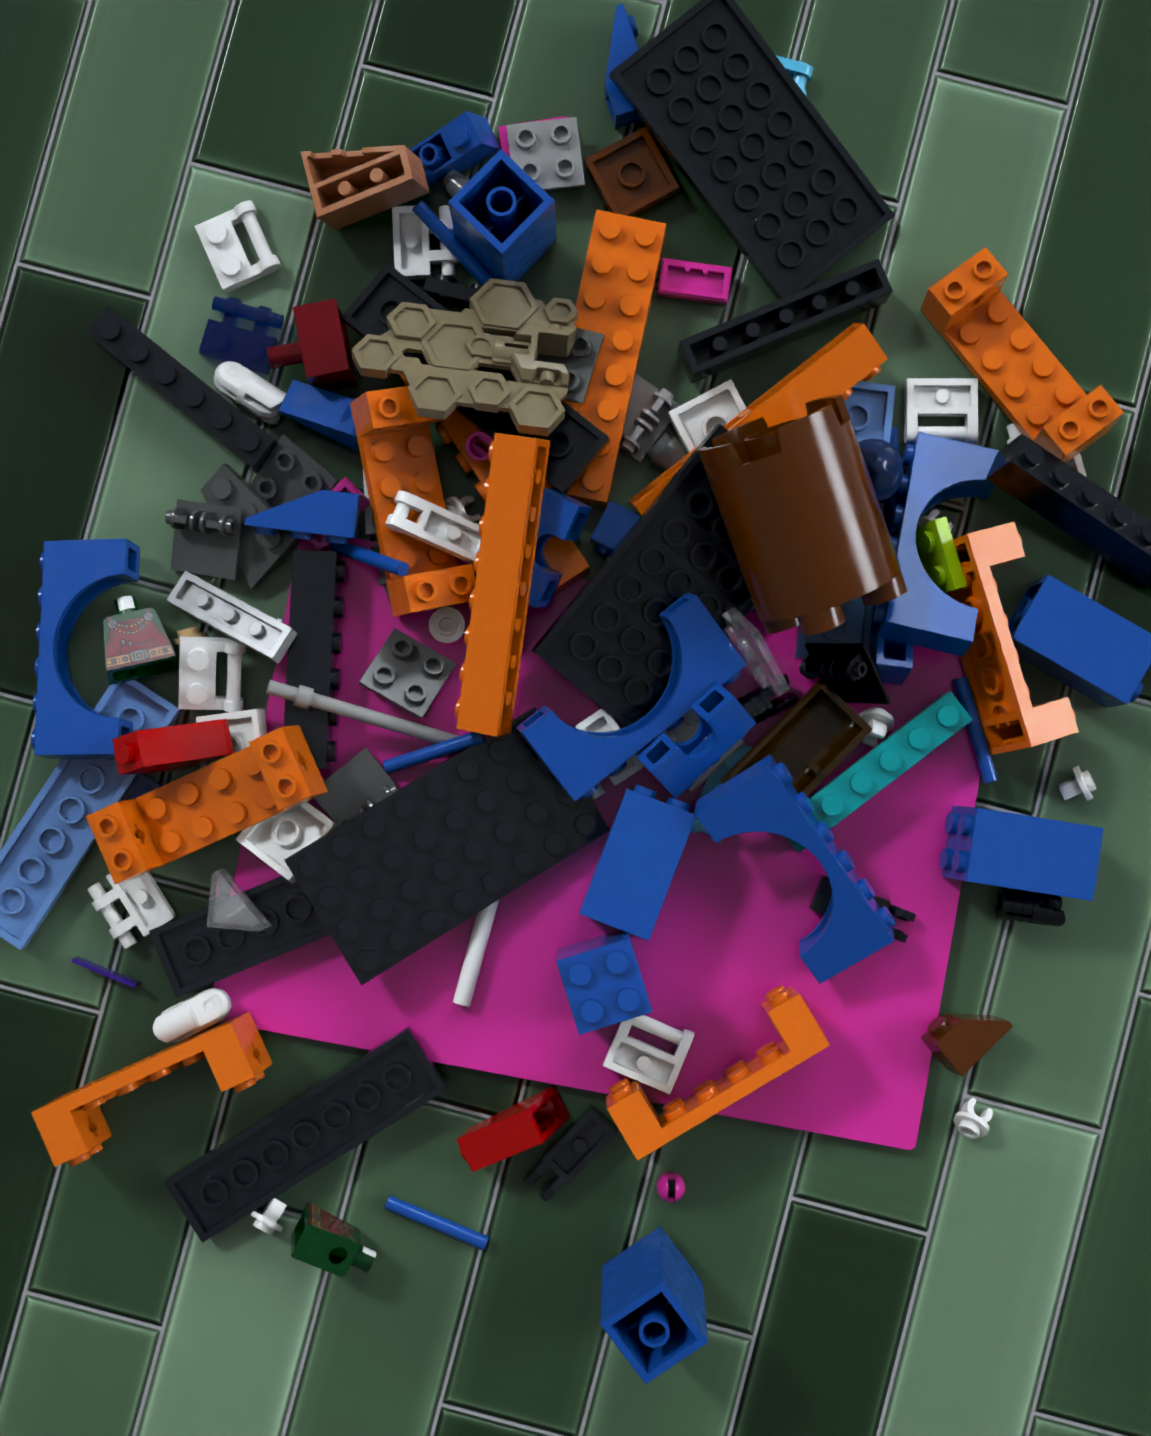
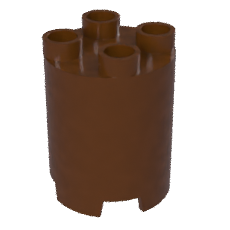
(803, 518)

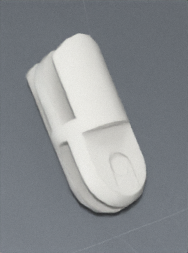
(249, 391)
(192, 1015)

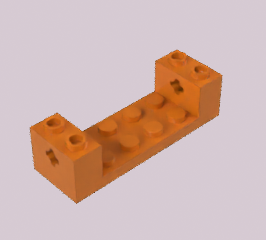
(1014, 361)
(401, 456)
(992, 660)
(207, 804)
(74, 1122)
(648, 1131)

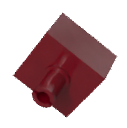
(321, 347)

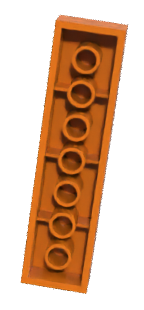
(615, 302)

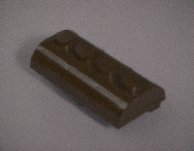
(809, 738)

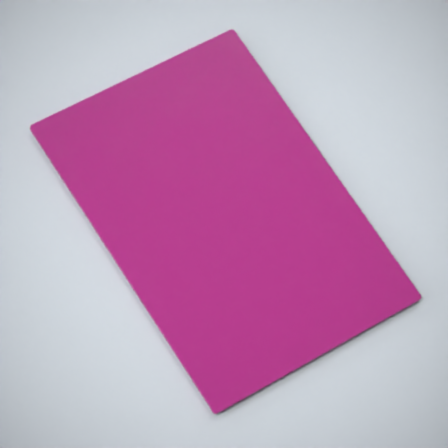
(718, 939)

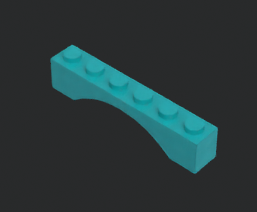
(887, 760)

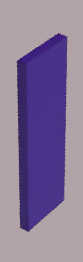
(105, 971)

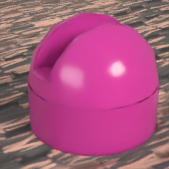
(476, 450)
(663, 1189)

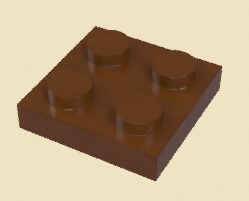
(631, 174)

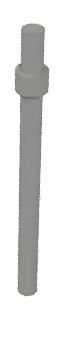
(305, 697)

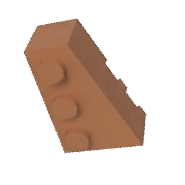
(362, 182)

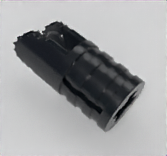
(759, 705)
(1029, 907)

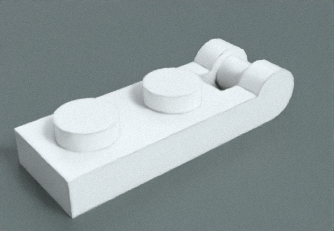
(435, 526)

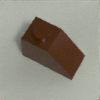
(963, 1038)

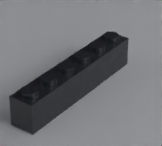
(784, 321)
(182, 388)
(1075, 505)
(313, 653)

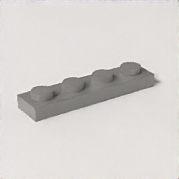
(232, 617)

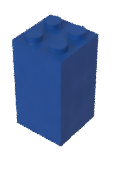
(504, 218)
(1080, 642)
(1021, 852)
(638, 862)
(602, 981)
(653, 1305)

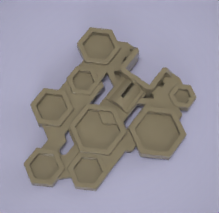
(457, 346)

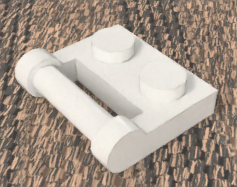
(227, 252)
(941, 399)
(198, 674)
(645, 1061)

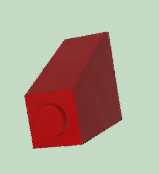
(172, 747)
(513, 1129)

